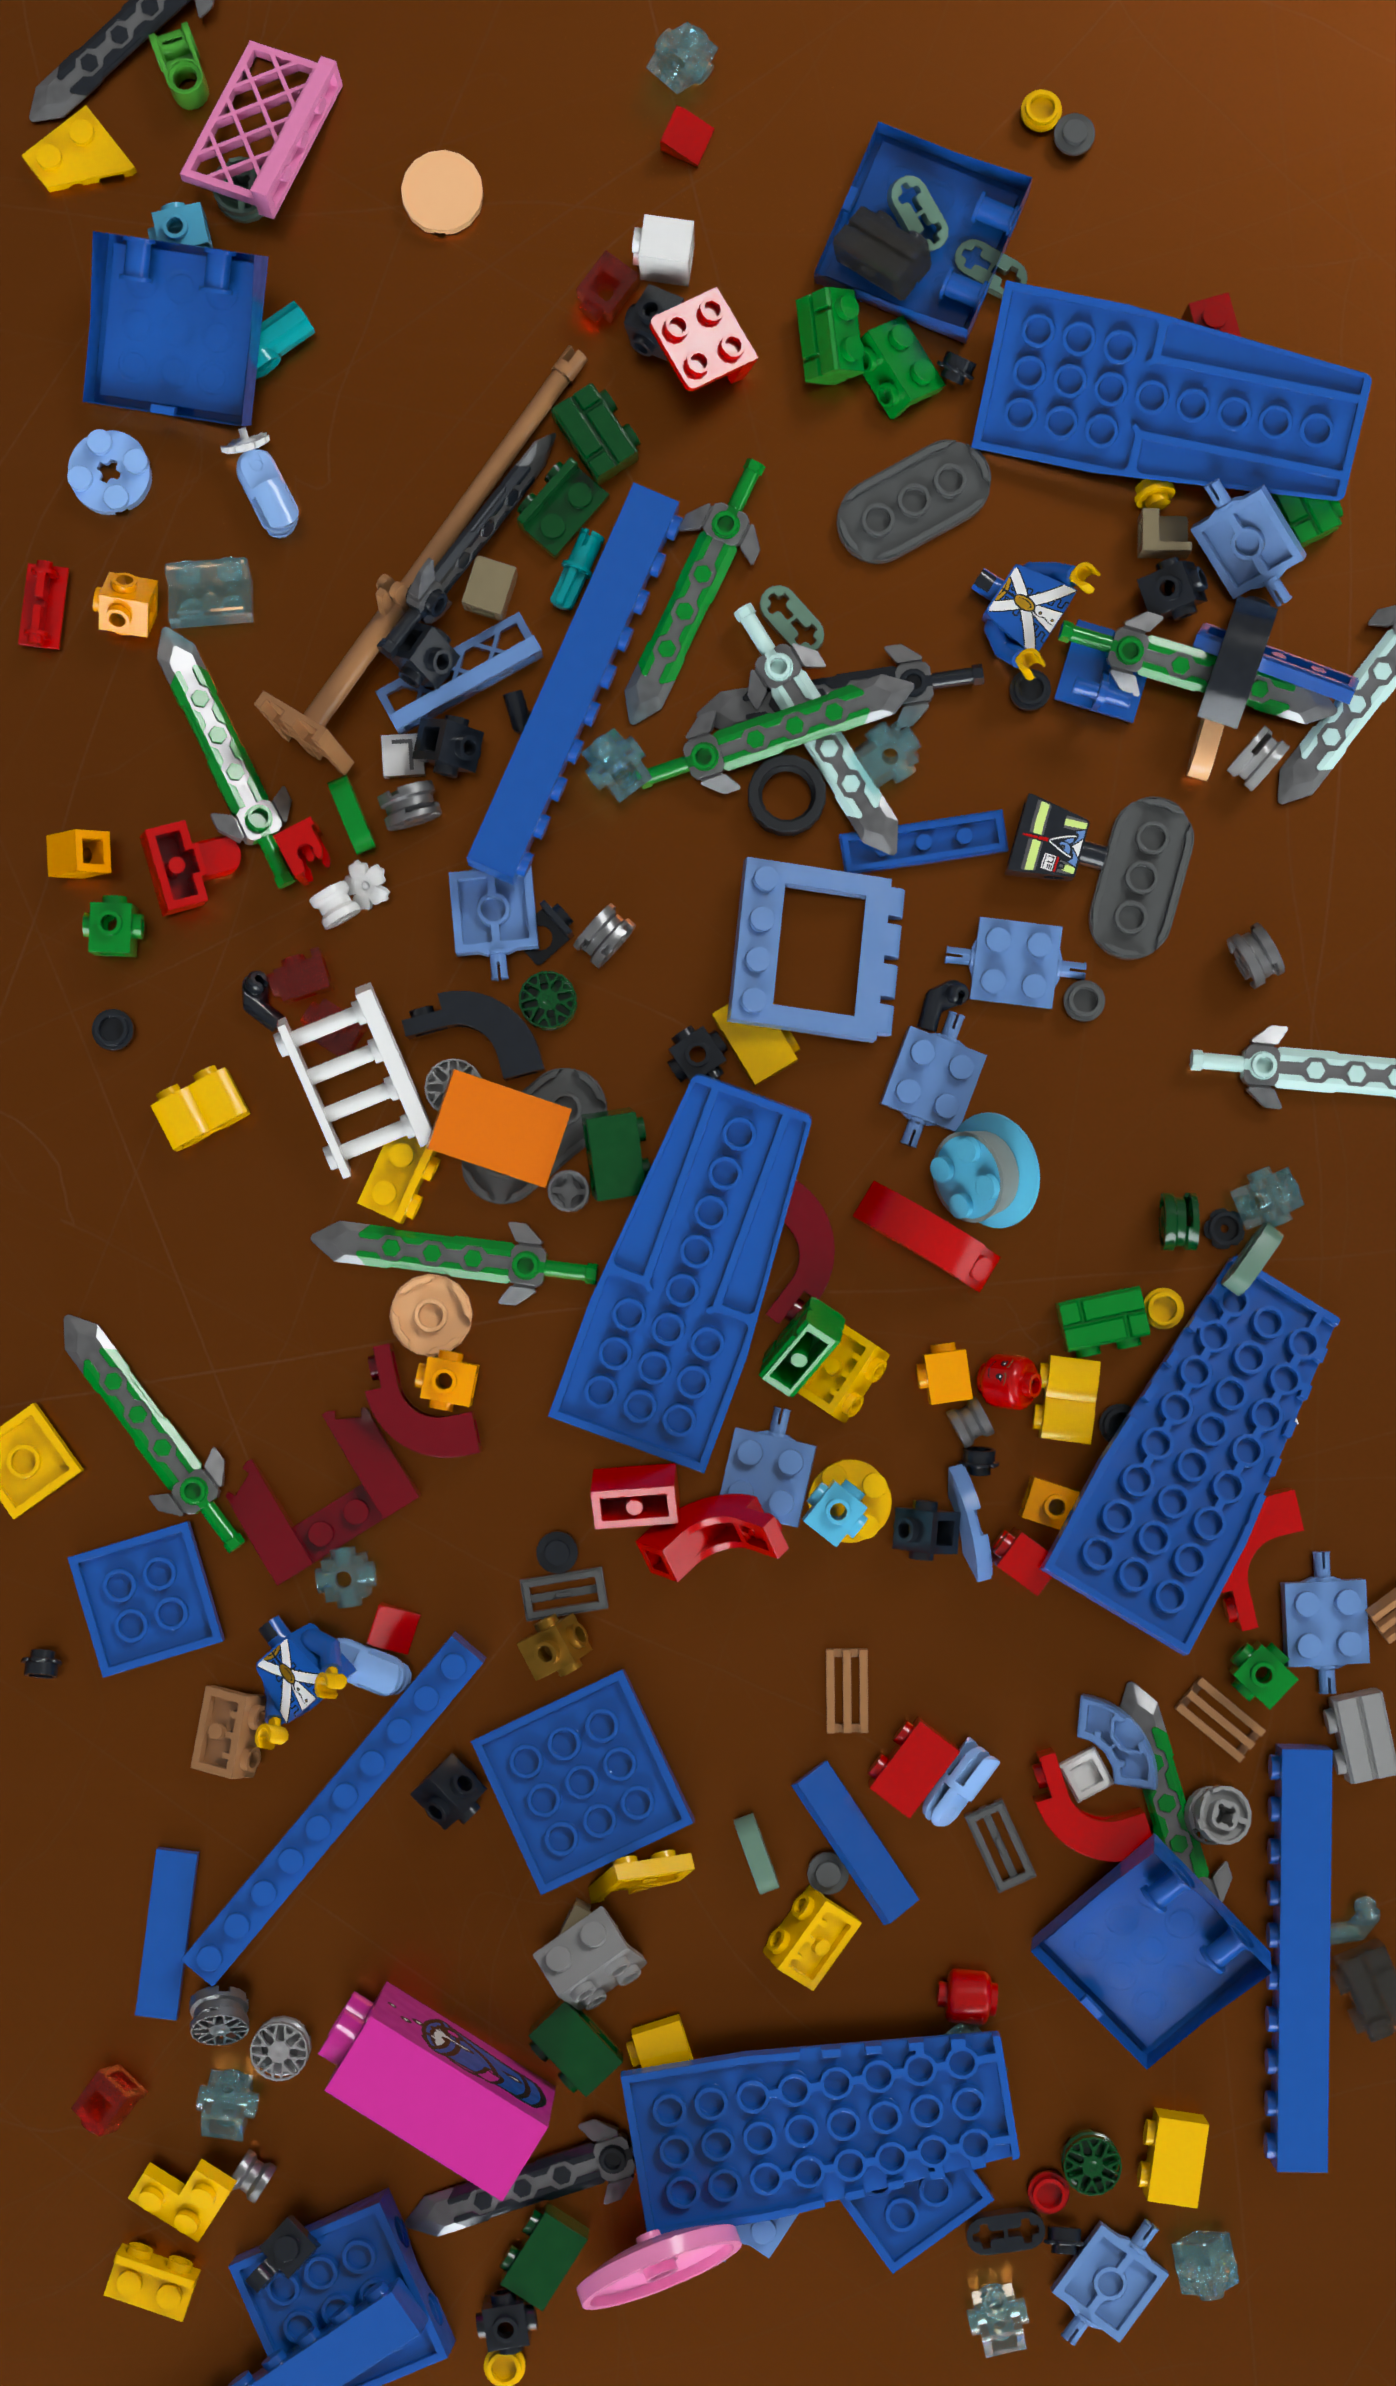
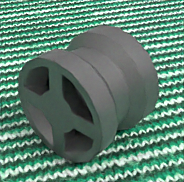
(970, 1422)
(252, 2175)

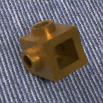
(555, 1646)

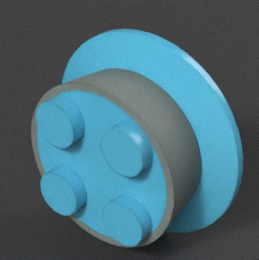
(987, 1171)

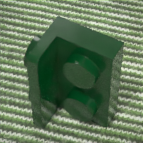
(561, 507)

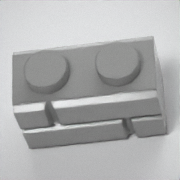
(1361, 1735)

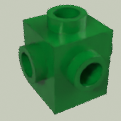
(120, 940)
(1275, 1680)

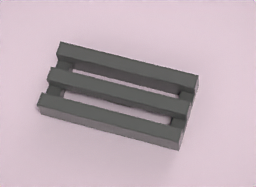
(529, 1598)
(985, 1813)

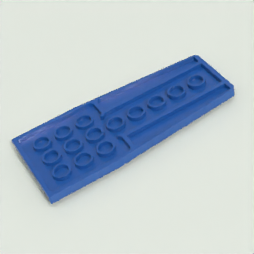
(1164, 399)
(687, 1277)

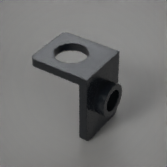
(557, 922)

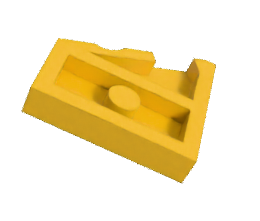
(77, 154)
(637, 1876)

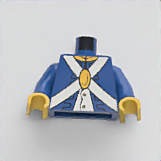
(1028, 607)
(297, 1676)

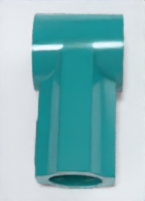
(280, 335)

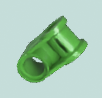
(180, 61)

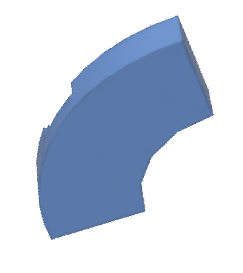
(974, 1543)
(1120, 1740)

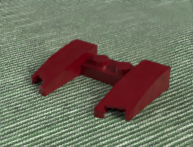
(292, 1548)

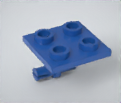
(1089, 684)

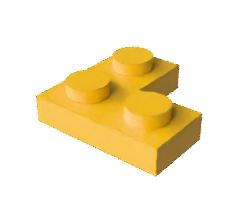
(181, 2205)

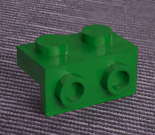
(898, 367)

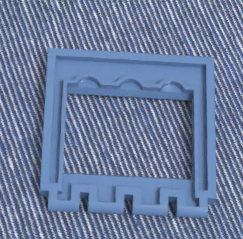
(759, 940)

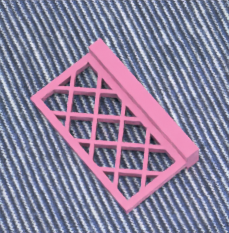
(296, 131)

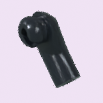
(941, 999)
(256, 1000)

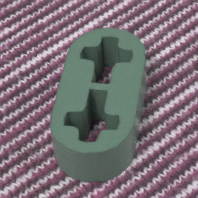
(925, 208)
(992, 256)
(799, 614)
(1252, 1259)
(756, 1853)

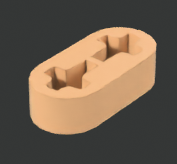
(1204, 749)

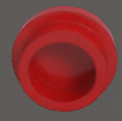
(1048, 2192)

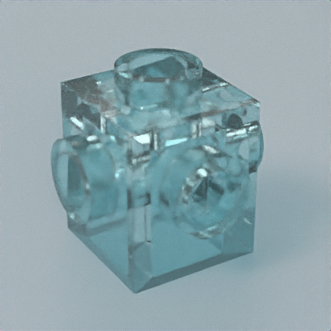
(682, 57)
(616, 764)
(883, 767)
(1267, 1197)
(361, 1572)
(227, 2104)
(1205, 2264)
(998, 2319)

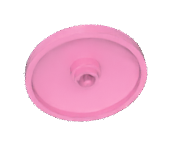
(658, 2264)

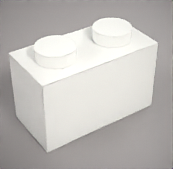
(664, 249)

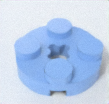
(101, 449)

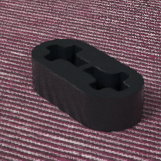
(1004, 2220)

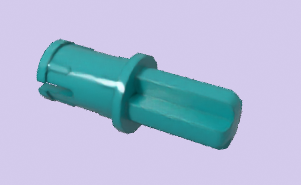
(576, 569)

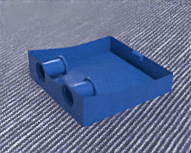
(974, 200)
(174, 328)
(583, 1781)
(1151, 1952)
(355, 2253)

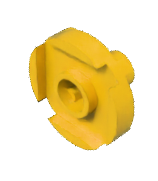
(867, 1480)

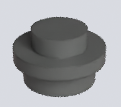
(1074, 134)
(1084, 1000)
(827, 1873)

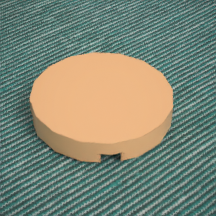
(442, 192)
(431, 1314)

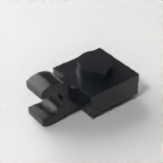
(286, 2252)

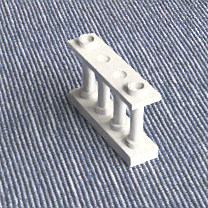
(379, 1048)

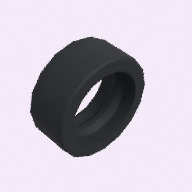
(793, 764)

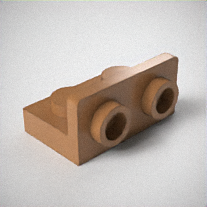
(227, 1733)

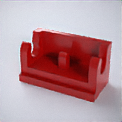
(299, 845)

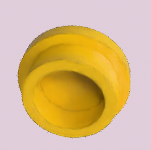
(1041, 110)
(1154, 494)
(1163, 1308)
(504, 2369)

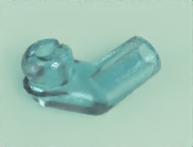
(1360, 1923)

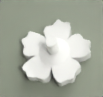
(245, 443)
(366, 884)

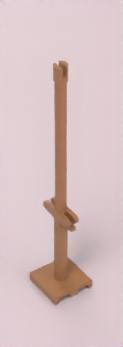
(391, 595)

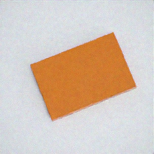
(499, 1128)

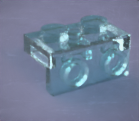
(209, 592)

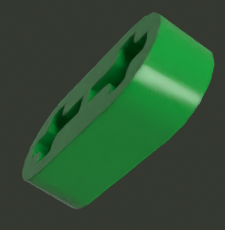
(351, 814)

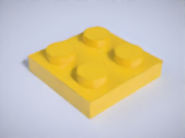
(32, 1461)

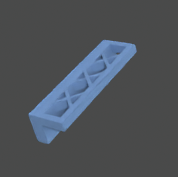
(470, 681)

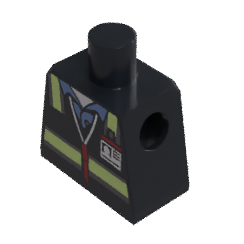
(1051, 843)

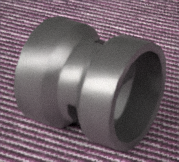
(565, 1187)

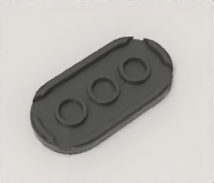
(913, 501)
(1141, 878)
(560, 1086)

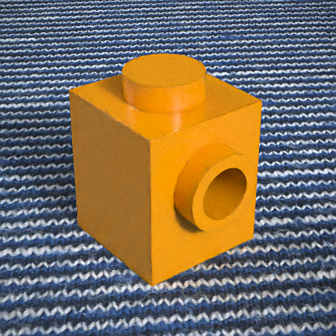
(78, 854)
(945, 1374)
(1047, 1502)

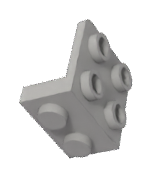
(589, 1961)

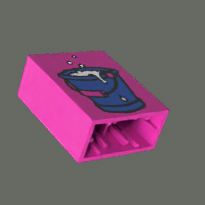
(438, 2087)

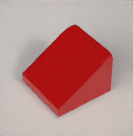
(686, 136)
(393, 1628)

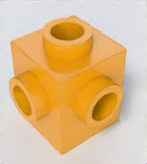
(126, 604)
(463, 1377)

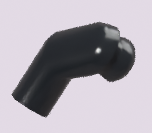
(517, 710)

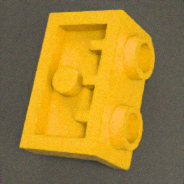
(398, 1178)
(846, 1376)
(810, 1938)
(152, 2280)

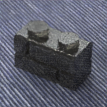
(883, 252)
(1371, 1985)

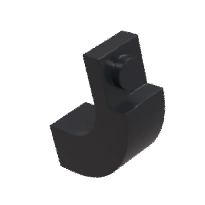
(1238, 661)
(508, 1033)

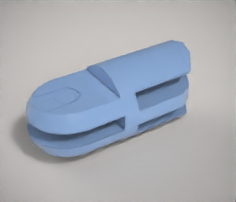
(267, 492)
(375, 1669)
(959, 1783)

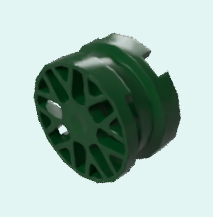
(548, 1000)
(1179, 1221)
(1091, 2162)

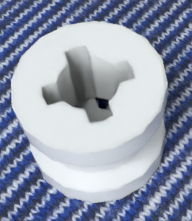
(335, 905)

